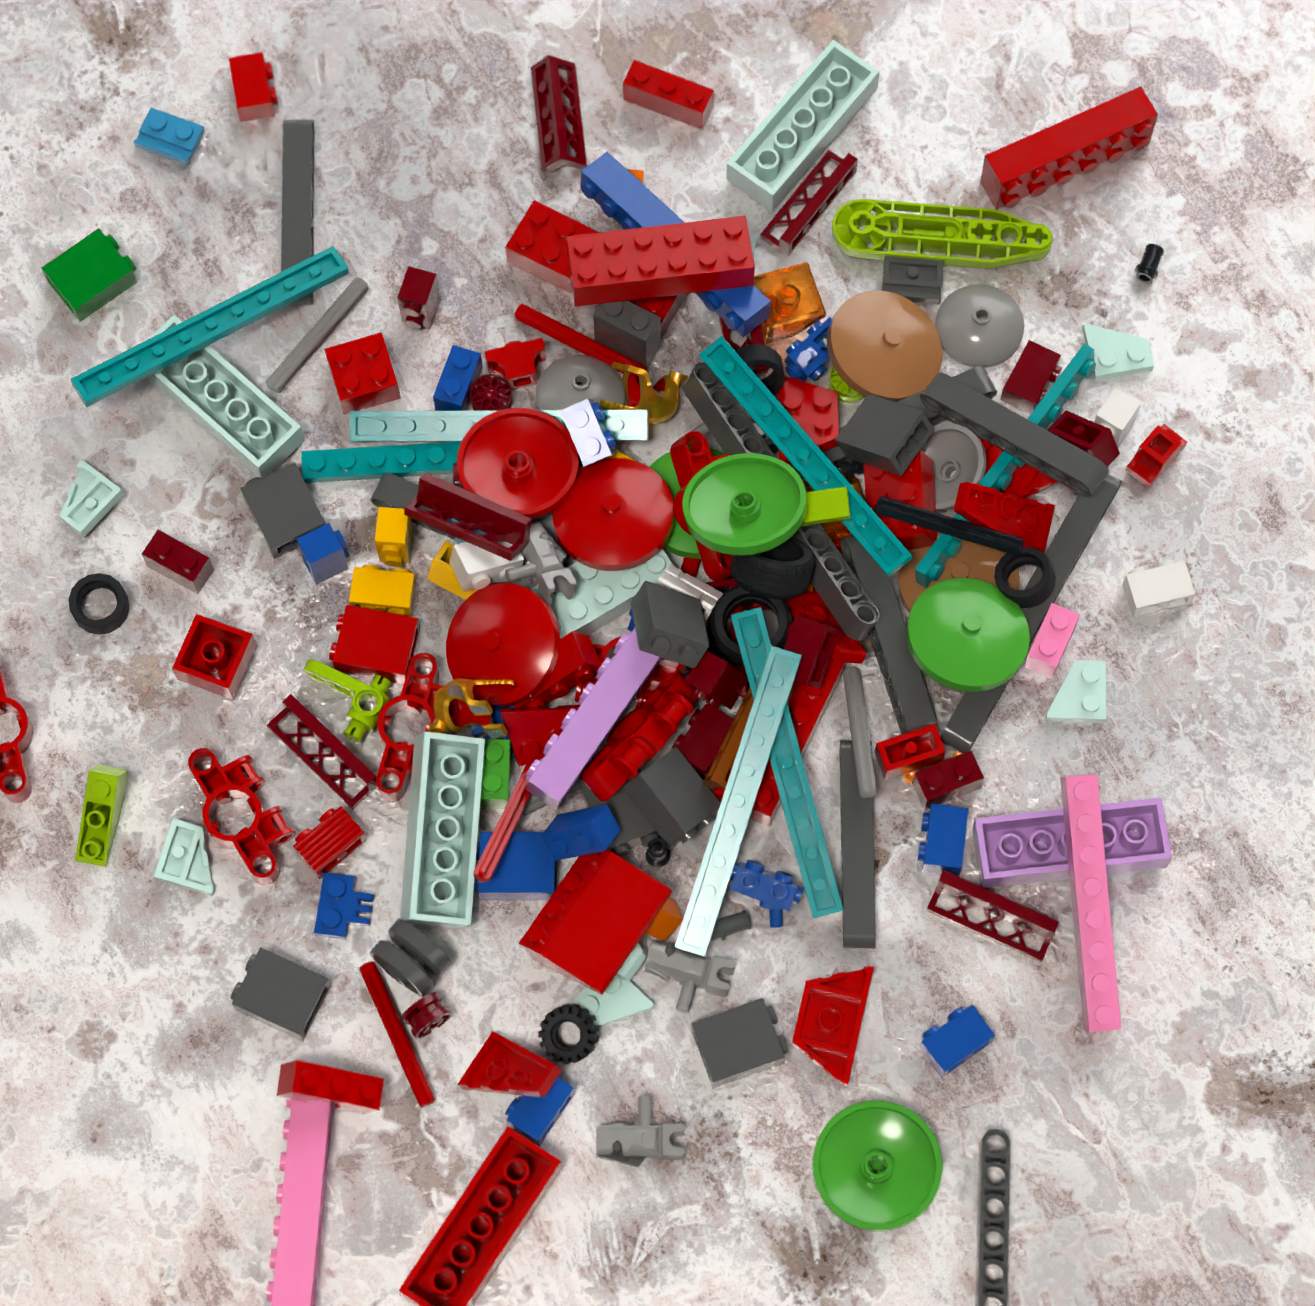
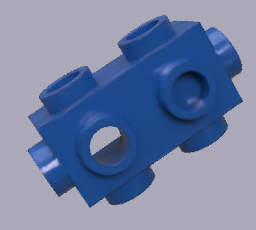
(808, 357)
(773, 890)

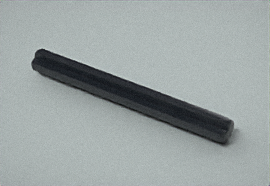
(949, 525)

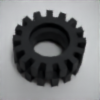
(587, 1030)

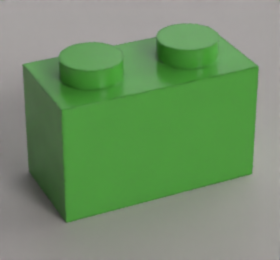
(496, 774)

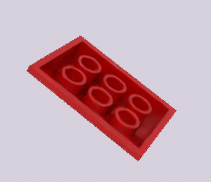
(595, 919)

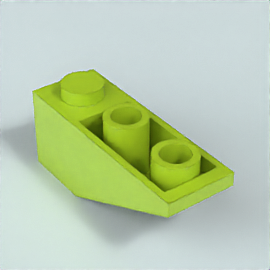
(100, 813)

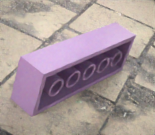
(592, 723)
(1034, 845)

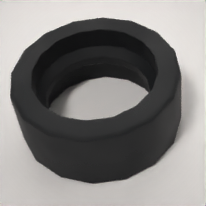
(766, 356)
(88, 584)
(1034, 595)

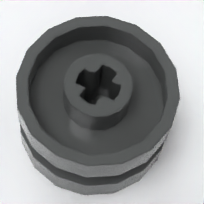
(410, 957)

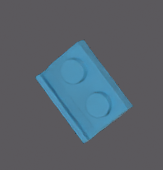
(169, 136)

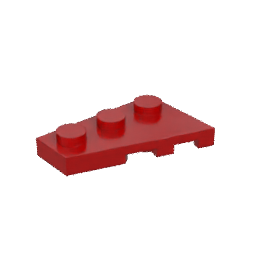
(812, 607)
(532, 729)
(509, 1069)

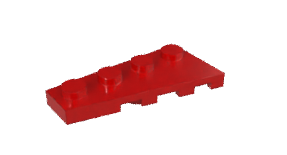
(1005, 513)

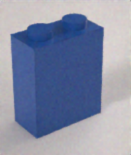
(523, 871)

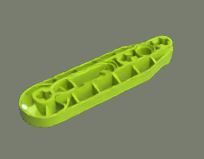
(927, 233)

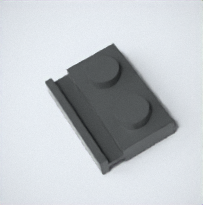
(913, 278)

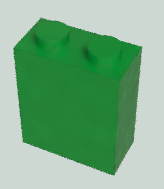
(90, 274)

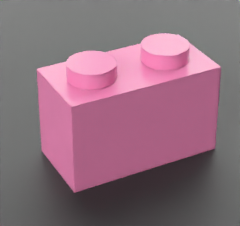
(1051, 640)

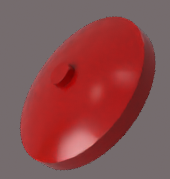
(519, 461)
(615, 515)
(506, 636)

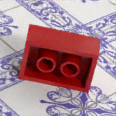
(913, 488)

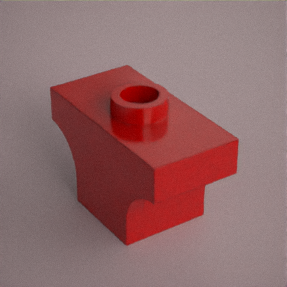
(517, 362)
(1155, 455)

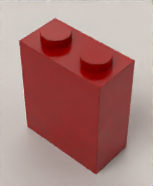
(374, 643)

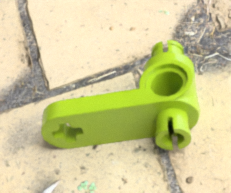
(358, 719)

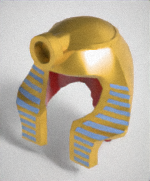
(660, 399)
(466, 703)

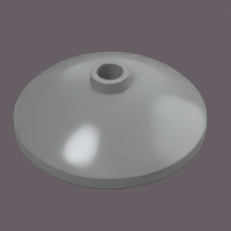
(975, 340)
(558, 385)
(953, 449)

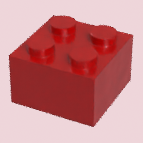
(362, 373)
(214, 656)

